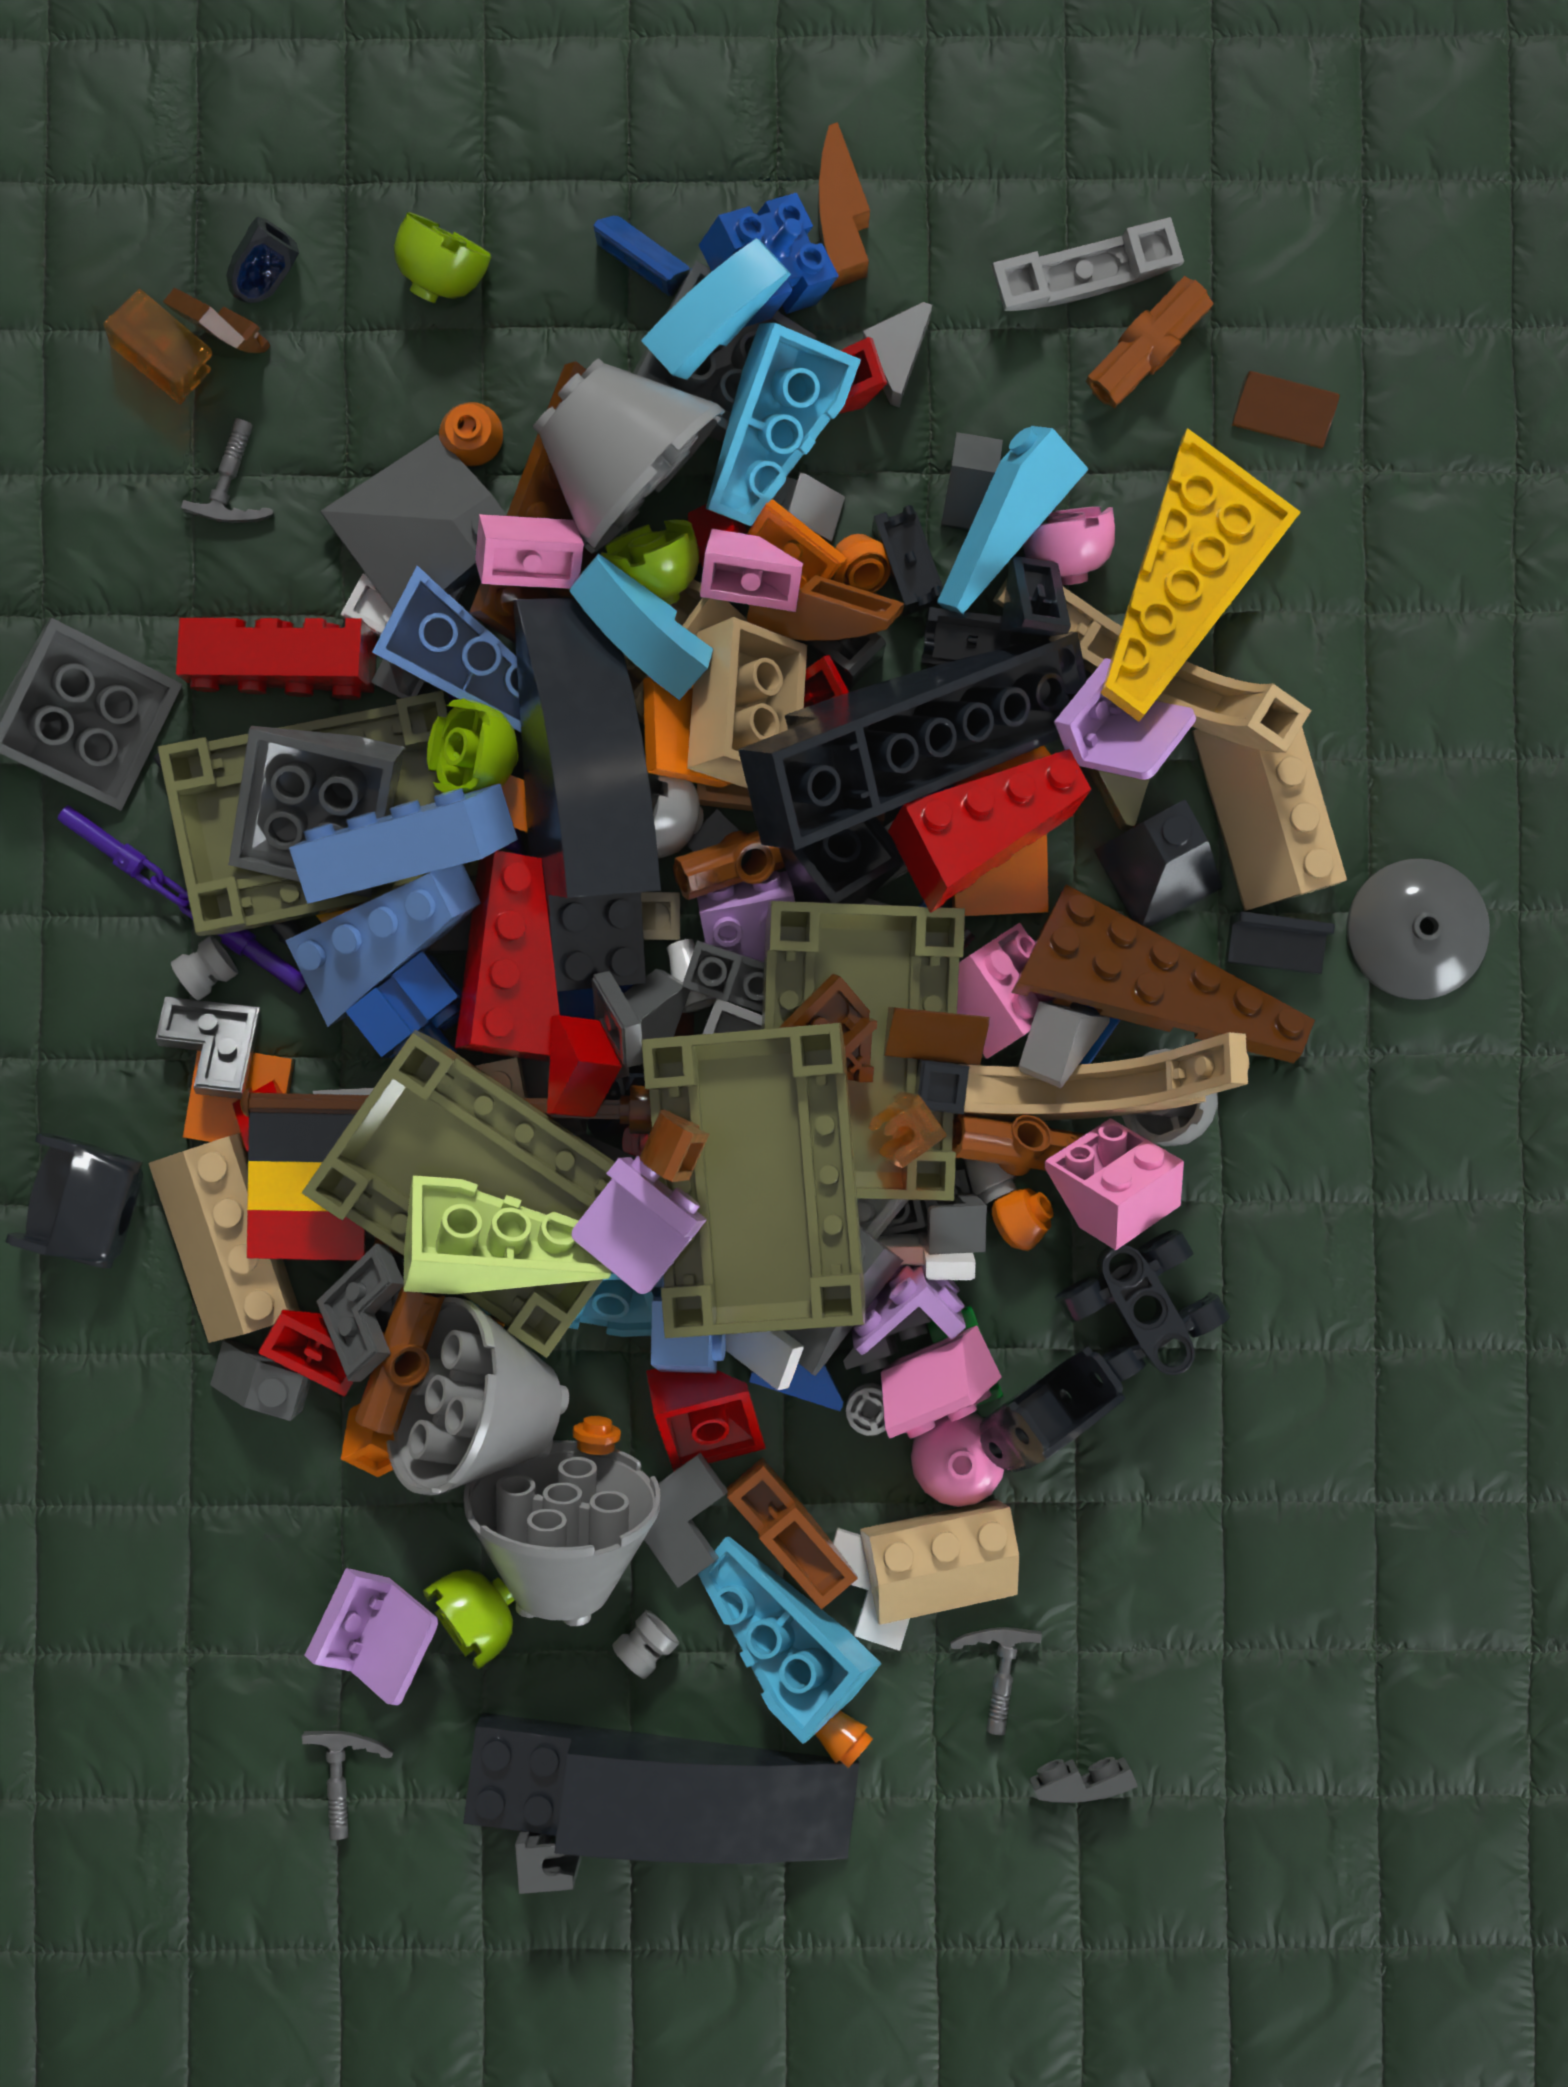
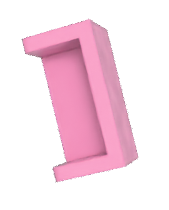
(528, 551)

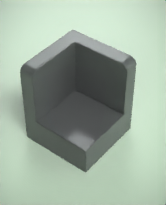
(956, 1226)

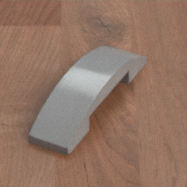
(1089, 269)

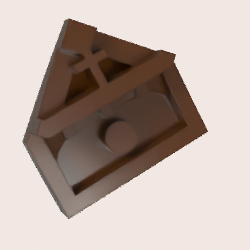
(224, 325)
(839, 1004)

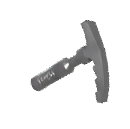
(228, 470)
(1002, 1680)
(337, 1783)

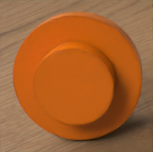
(596, 1435)

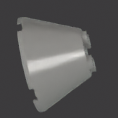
(619, 442)
(477, 1407)
(563, 1527)

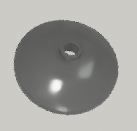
(1387, 934)

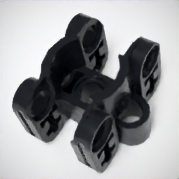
(1167, 1323)

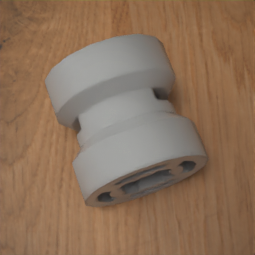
(204, 968)
(866, 1400)
(645, 1644)

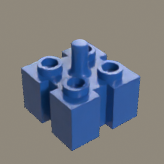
(783, 229)
(414, 998)

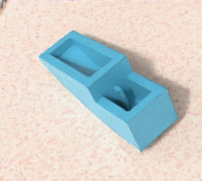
(716, 309)
(641, 626)

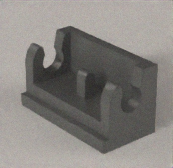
(540, 1867)

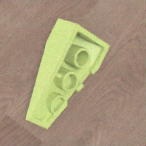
(482, 1243)

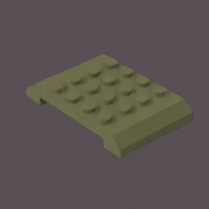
(203, 802)
(888, 961)
(454, 1121)
(768, 1181)

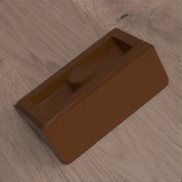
(1285, 409)
(935, 1035)

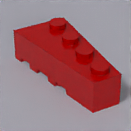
(277, 656)
(981, 823)
(509, 962)

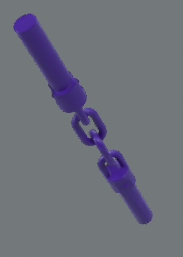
(133, 862)

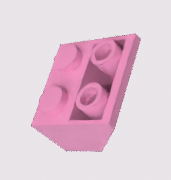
(987, 984)
(1116, 1182)
(937, 1383)

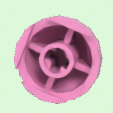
(1075, 540)
(953, 1463)

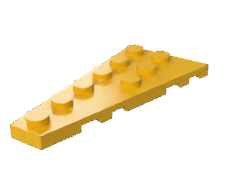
(1201, 553)

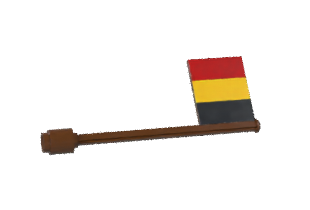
(293, 1137)

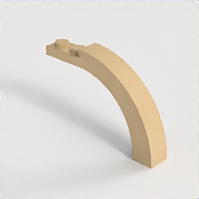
(1224, 707)
(1114, 1087)

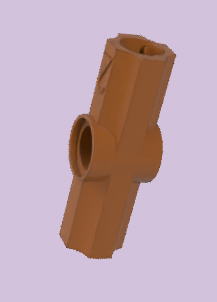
(1149, 342)
(721, 865)
(1011, 1145)
(393, 1382)

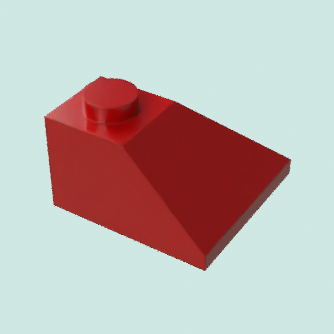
(703, 1416)

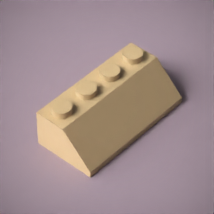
(1270, 819)
(207, 1214)

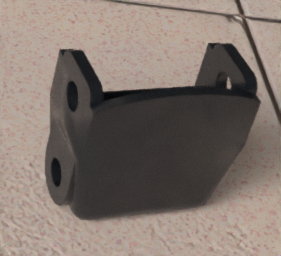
(80, 1202)
(1045, 1417)

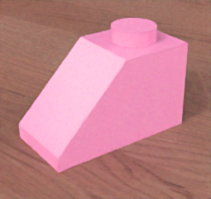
(749, 571)

